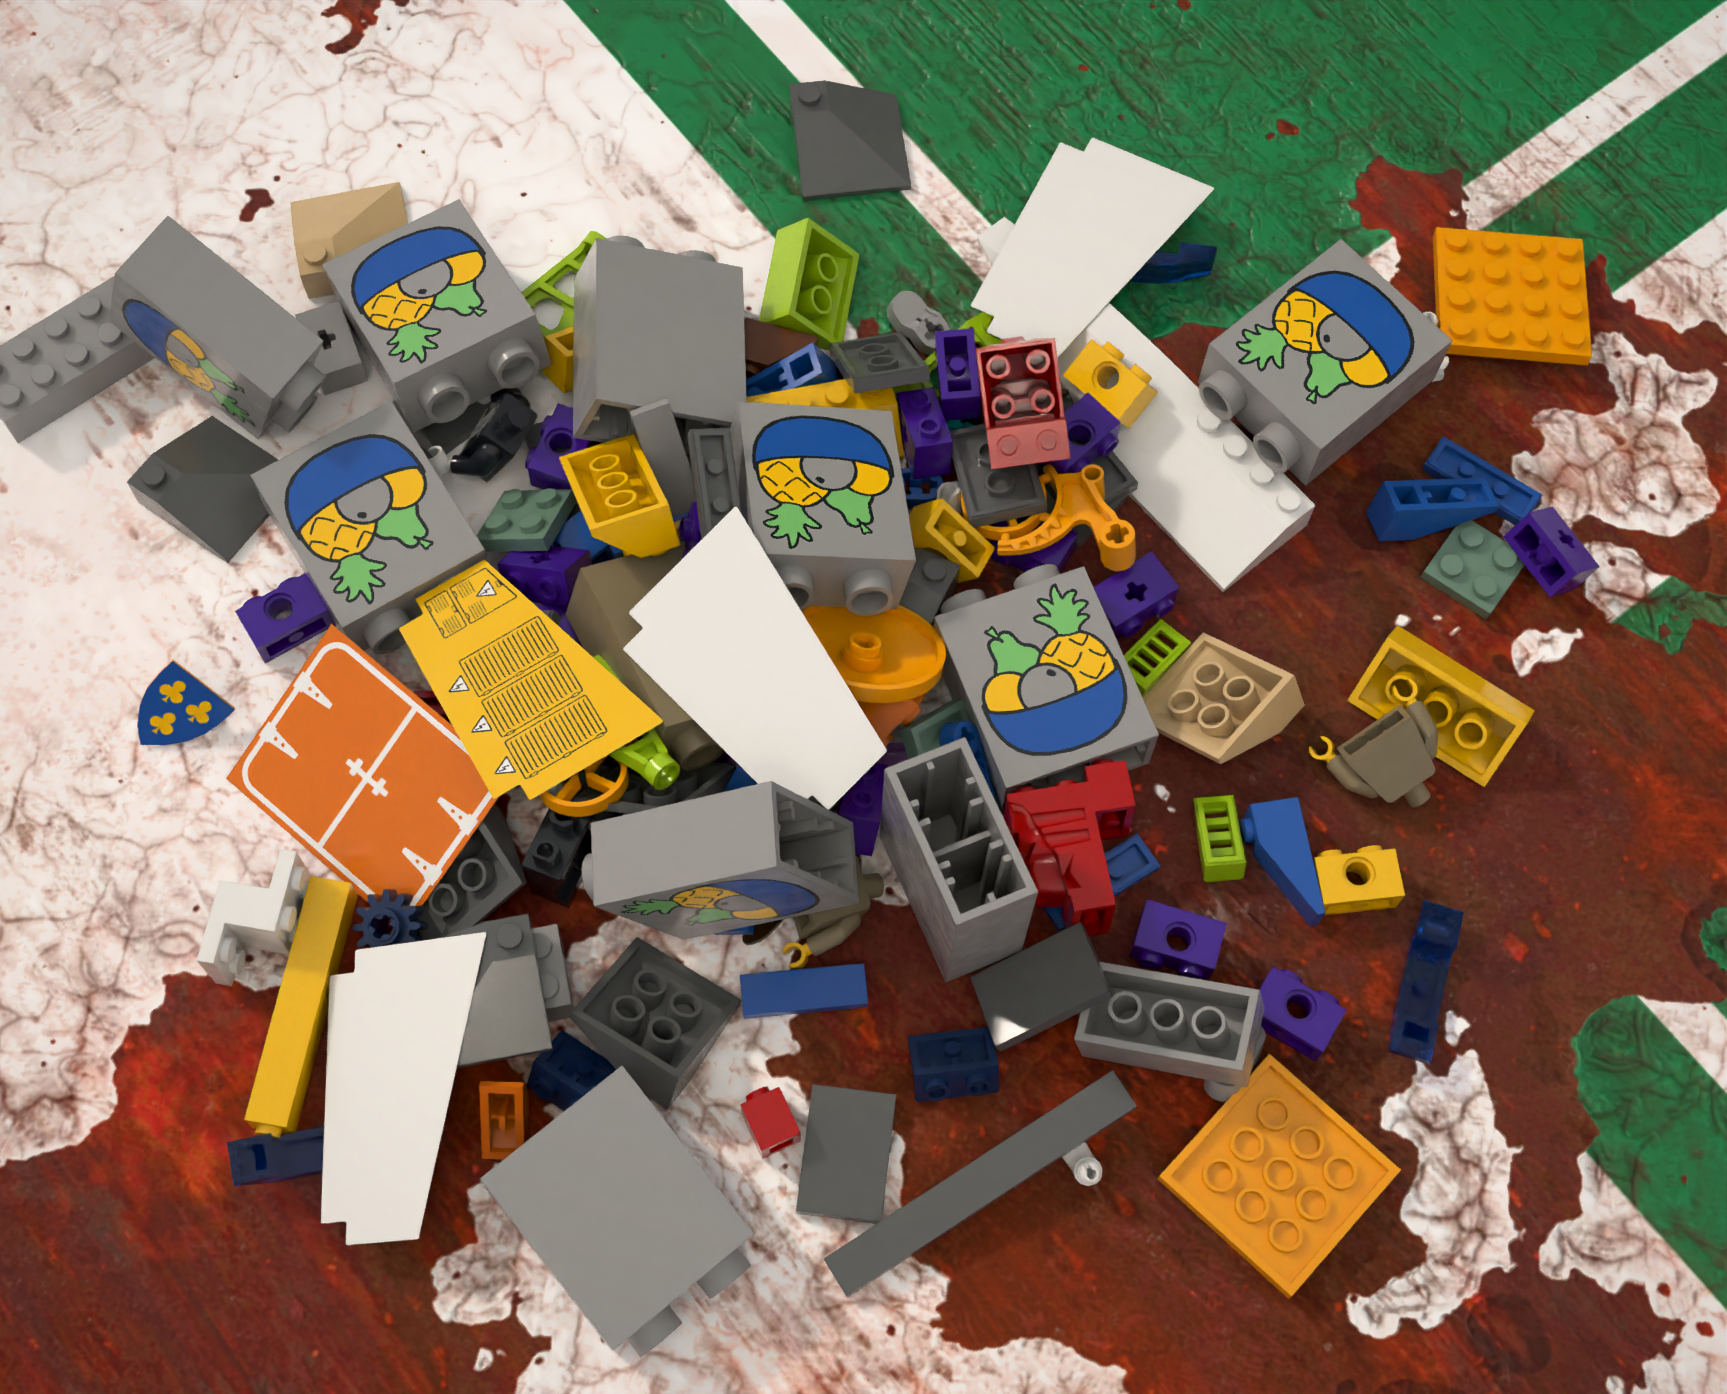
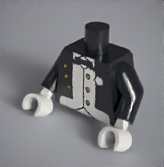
(492, 440)

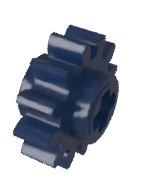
(384, 908)

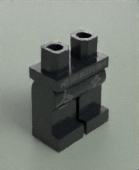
(550, 860)

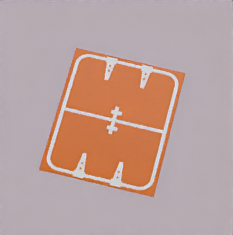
(364, 774)

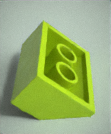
(810, 282)

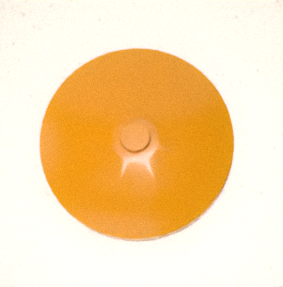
(882, 654)

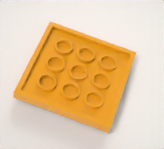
(1512, 295)
(1279, 1175)

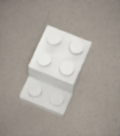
(253, 918)

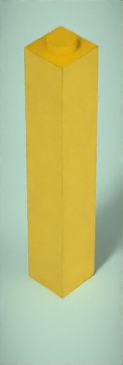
(301, 1007)

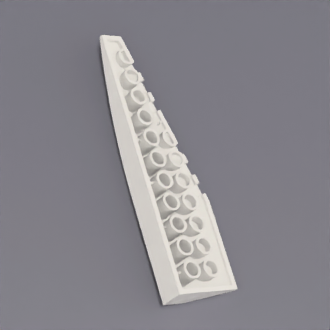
(1190, 467)

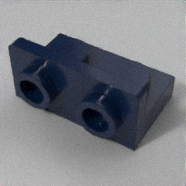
(953, 1064)
(567, 1071)

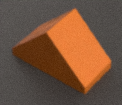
(503, 1117)

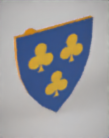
(178, 708)

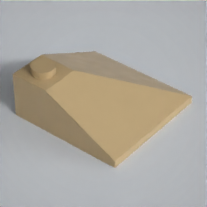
(339, 223)
(1222, 700)

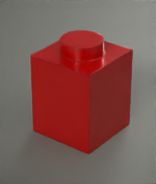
(770, 1121)

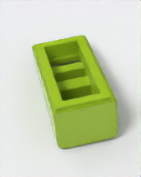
(1163, 665)
(1219, 863)

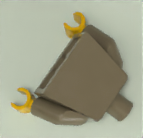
(1388, 755)
(833, 926)

